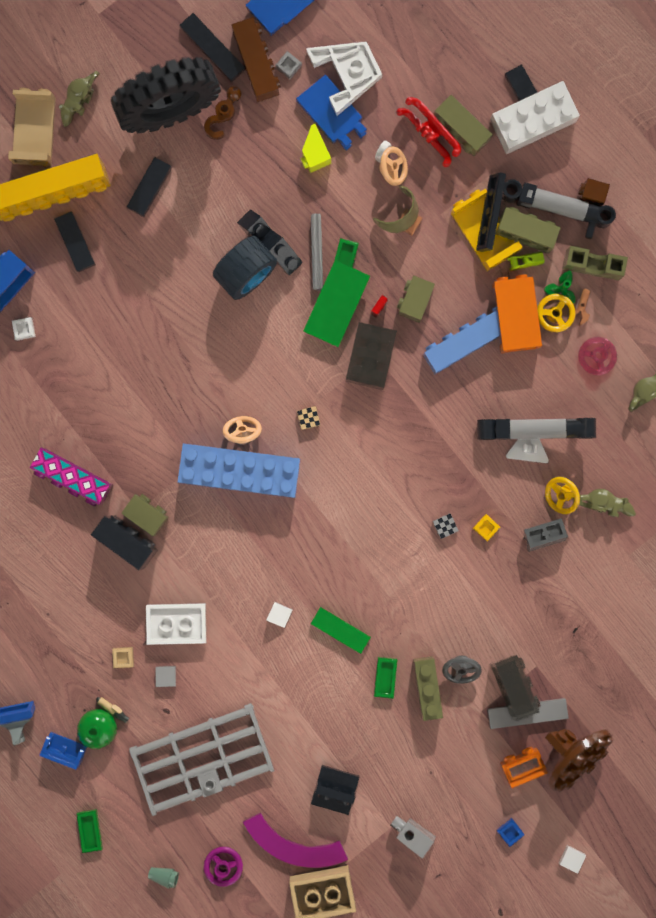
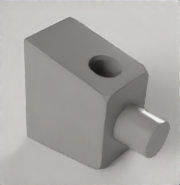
(419, 842)

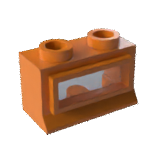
(523, 767)

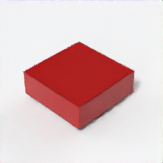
(379, 306)

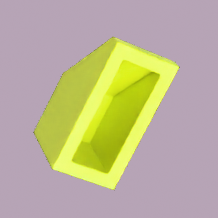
(314, 151)

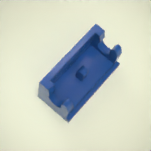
(63, 750)

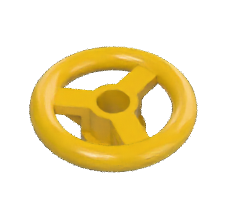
(548, 313)
(563, 494)

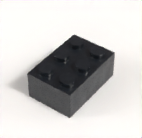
(124, 541)

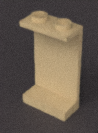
(33, 127)

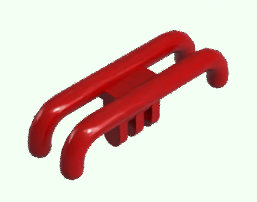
(431, 129)

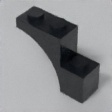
(255, 225)

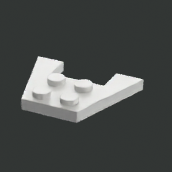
(354, 66)

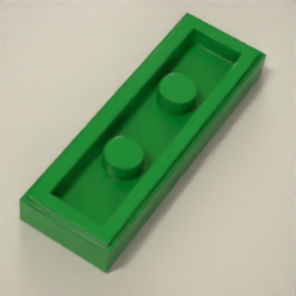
(340, 630)

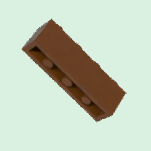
(255, 59)

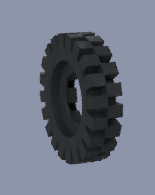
(165, 95)

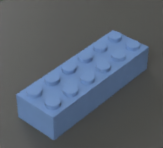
(239, 470)

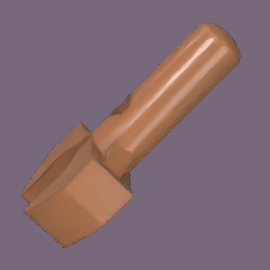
(581, 306)

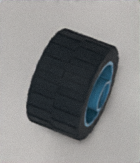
(244, 267)

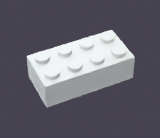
(534, 117)

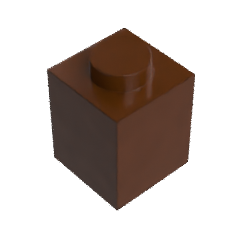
(593, 191)

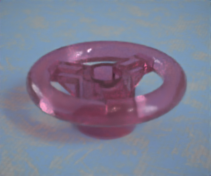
(592, 354)

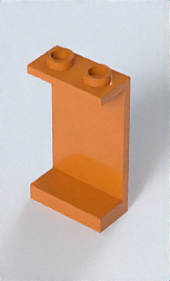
(517, 314)

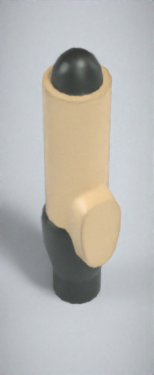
(113, 709)

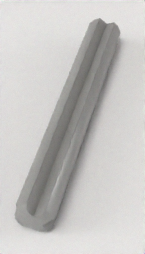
(316, 241)

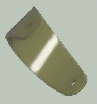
(405, 222)

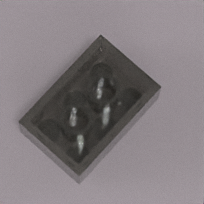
(371, 356)
(515, 687)

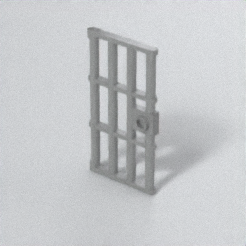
(206, 774)

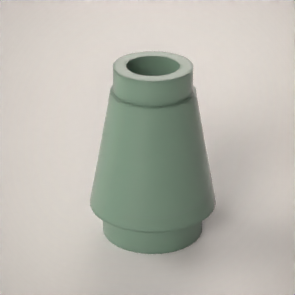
(164, 876)

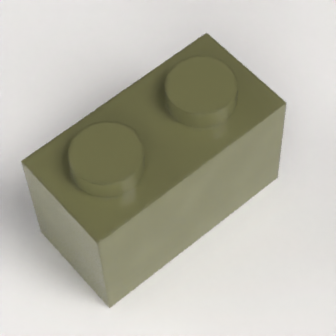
(416, 298)
(145, 514)

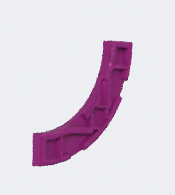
(293, 852)

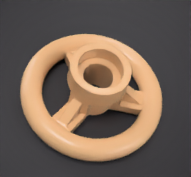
(391, 167)
(243, 433)

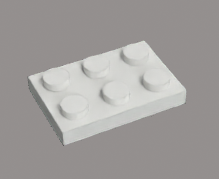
(176, 623)

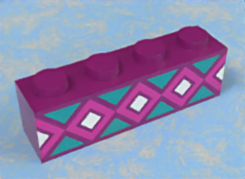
(70, 476)

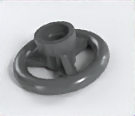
(462, 665)

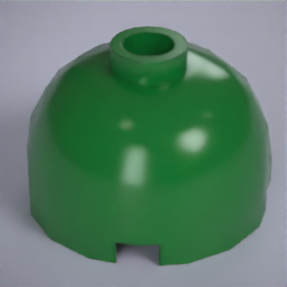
(96, 728)

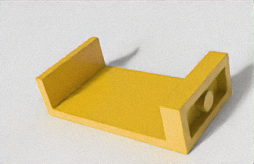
(468, 217)

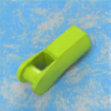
(529, 260)

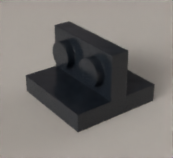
(335, 790)

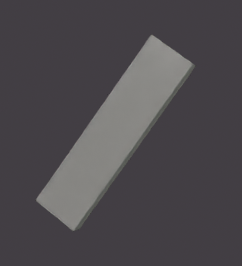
(549, 711)

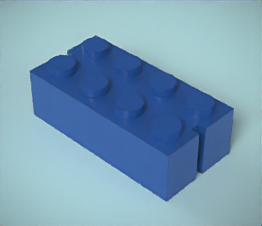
(13, 277)

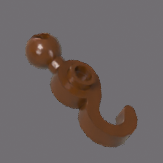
(224, 112)

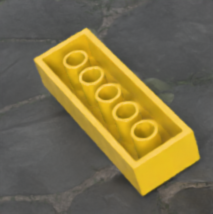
(52, 187)

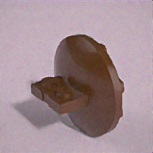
(576, 755)

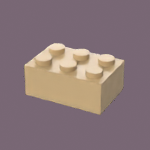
(322, 893)

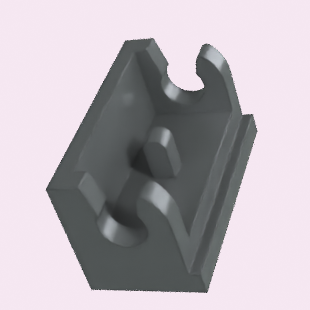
(545, 535)

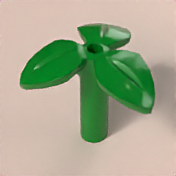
(565, 282)

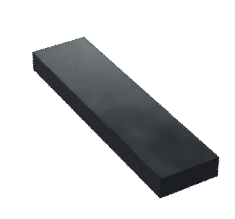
(212, 47)
(491, 212)

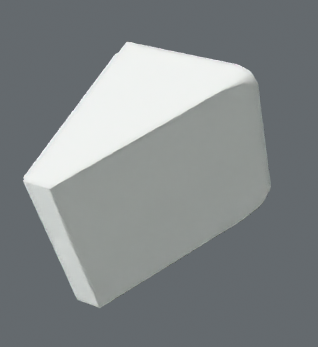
(279, 614)

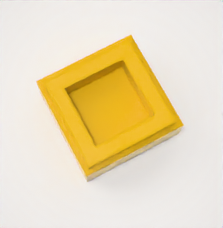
(486, 527)

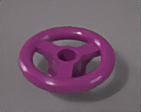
(223, 873)

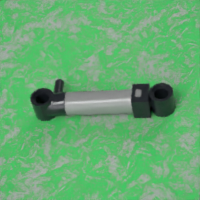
(530, 196)
(536, 429)

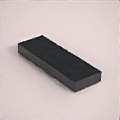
(520, 82)
(149, 187)
(74, 241)

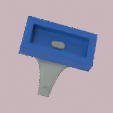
(14, 719)

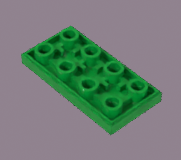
(336, 303)

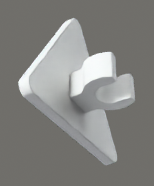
(528, 450)

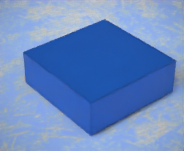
(510, 832)

